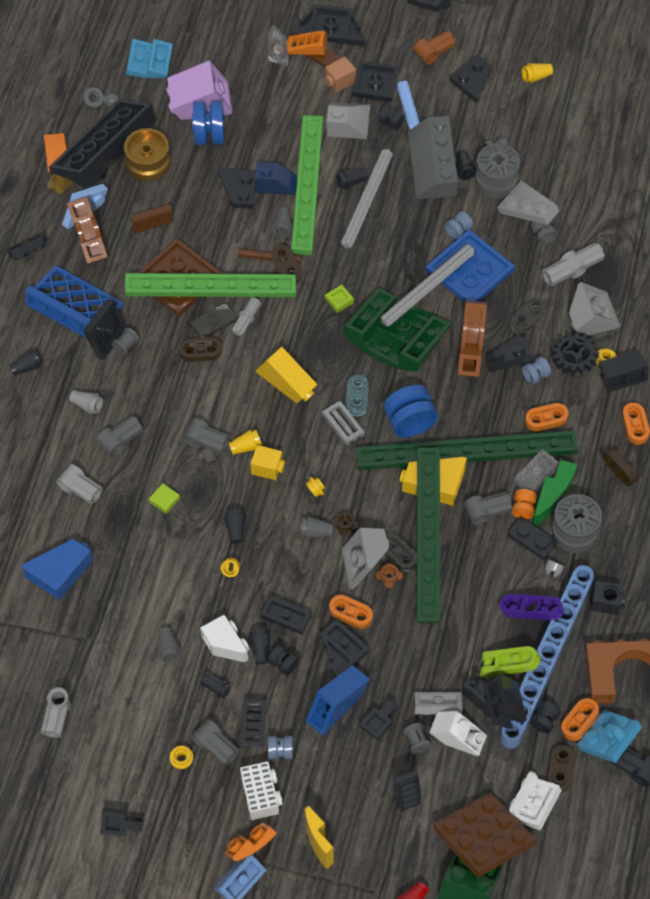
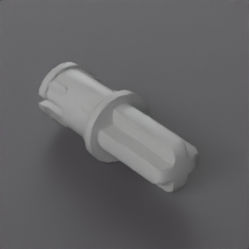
(246, 316)

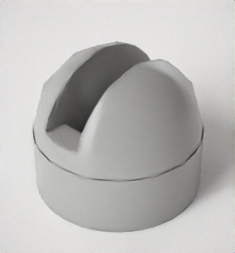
(555, 567)

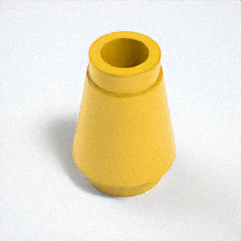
(535, 72)
(245, 442)

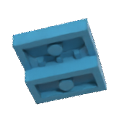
(149, 59)

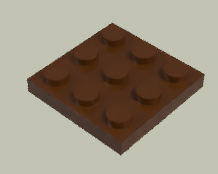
(178, 259)
(484, 834)

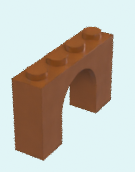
(603, 658)

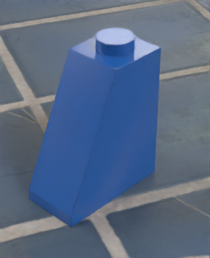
(59, 567)
(336, 699)

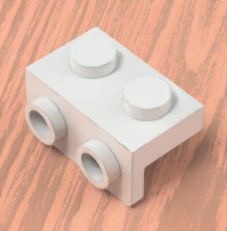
(534, 801)

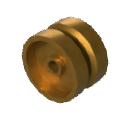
(147, 154)

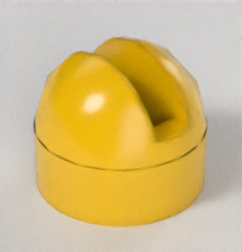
(226, 565)

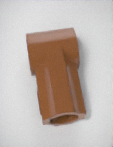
(431, 49)

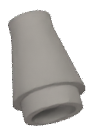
(87, 401)

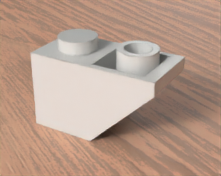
(223, 641)
(458, 732)

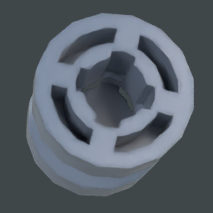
(456, 226)
(536, 370)
(280, 747)

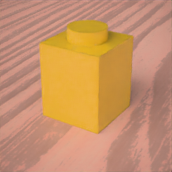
(267, 462)

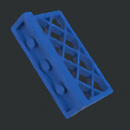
(64, 312)

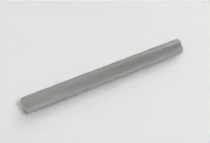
(366, 198)
(427, 285)

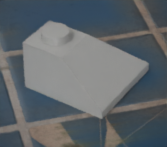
(348, 120)
(592, 311)
(363, 553)

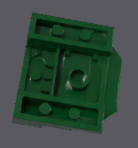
(404, 342)

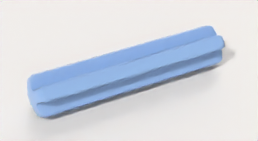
(408, 104)

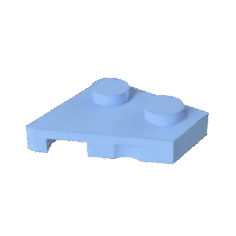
(96, 197)

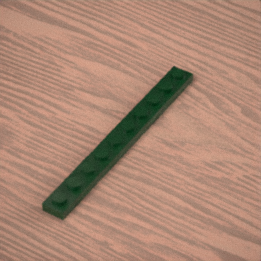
(473, 449)

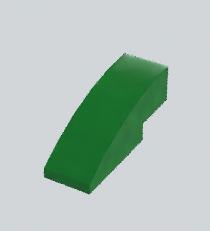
(554, 490)

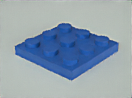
(478, 273)

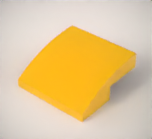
(316, 835)

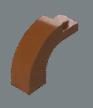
(472, 338)

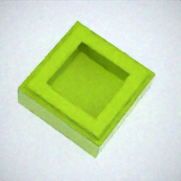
(339, 298)
(164, 498)

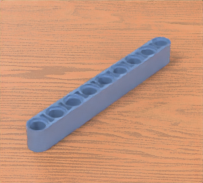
(554, 647)

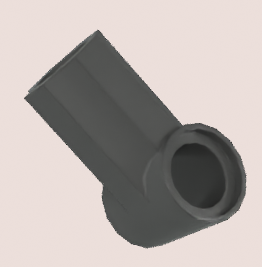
(201, 434)
(115, 439)
(481, 508)
(211, 738)

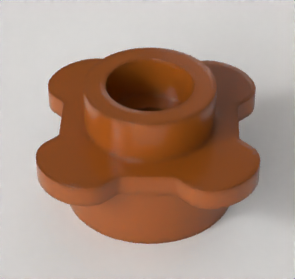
(387, 569)

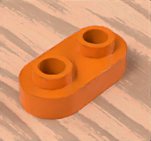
(545, 417)
(635, 425)
(352, 611)
(578, 720)

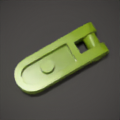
(509, 661)

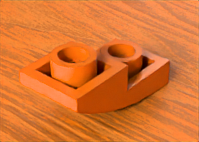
(54, 147)
(241, 847)

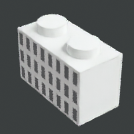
(259, 790)

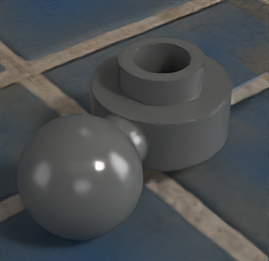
(109, 100)

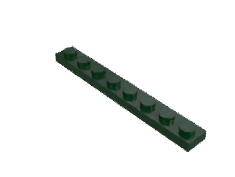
(428, 535)

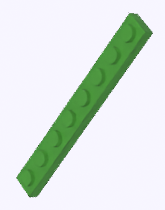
(307, 185)
(210, 285)

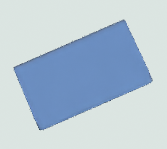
(240, 878)

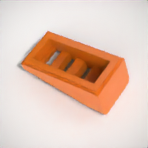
(317, 44)

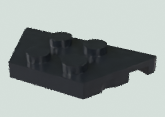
(338, 23)

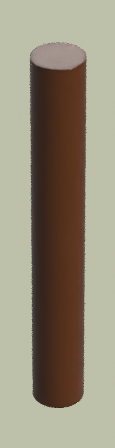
(261, 254)

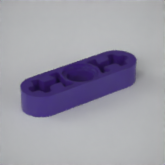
(539, 612)

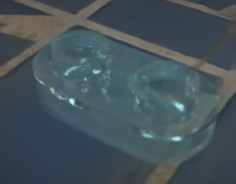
(357, 393)

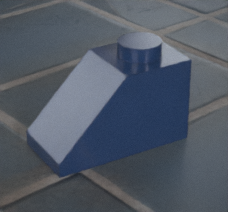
(274, 179)

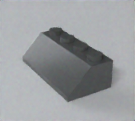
(433, 158)

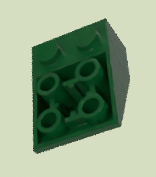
(463, 884)

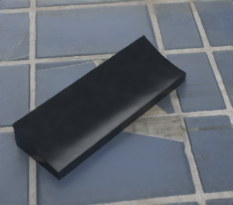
(102, 142)

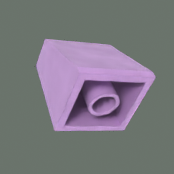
(198, 84)

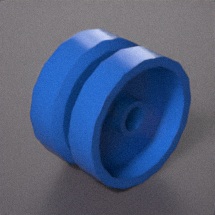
(208, 122)
(410, 411)

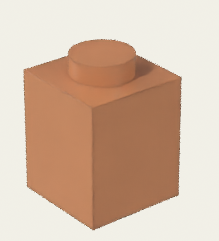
(340, 74)

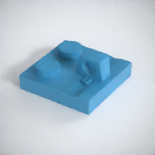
(609, 736)

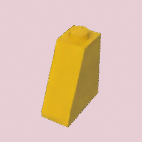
(287, 376)
(450, 478)

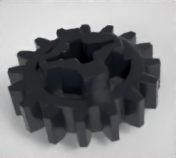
(575, 353)

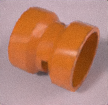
(524, 503)

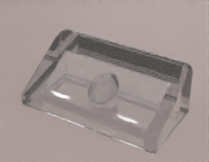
(277, 46)
(534, 474)

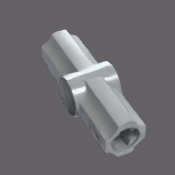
(573, 264)

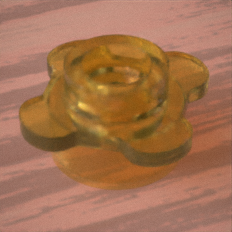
(55, 180)

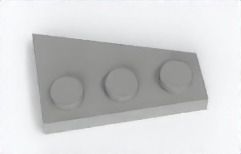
(528, 205)

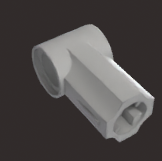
(75, 481)
(55, 714)

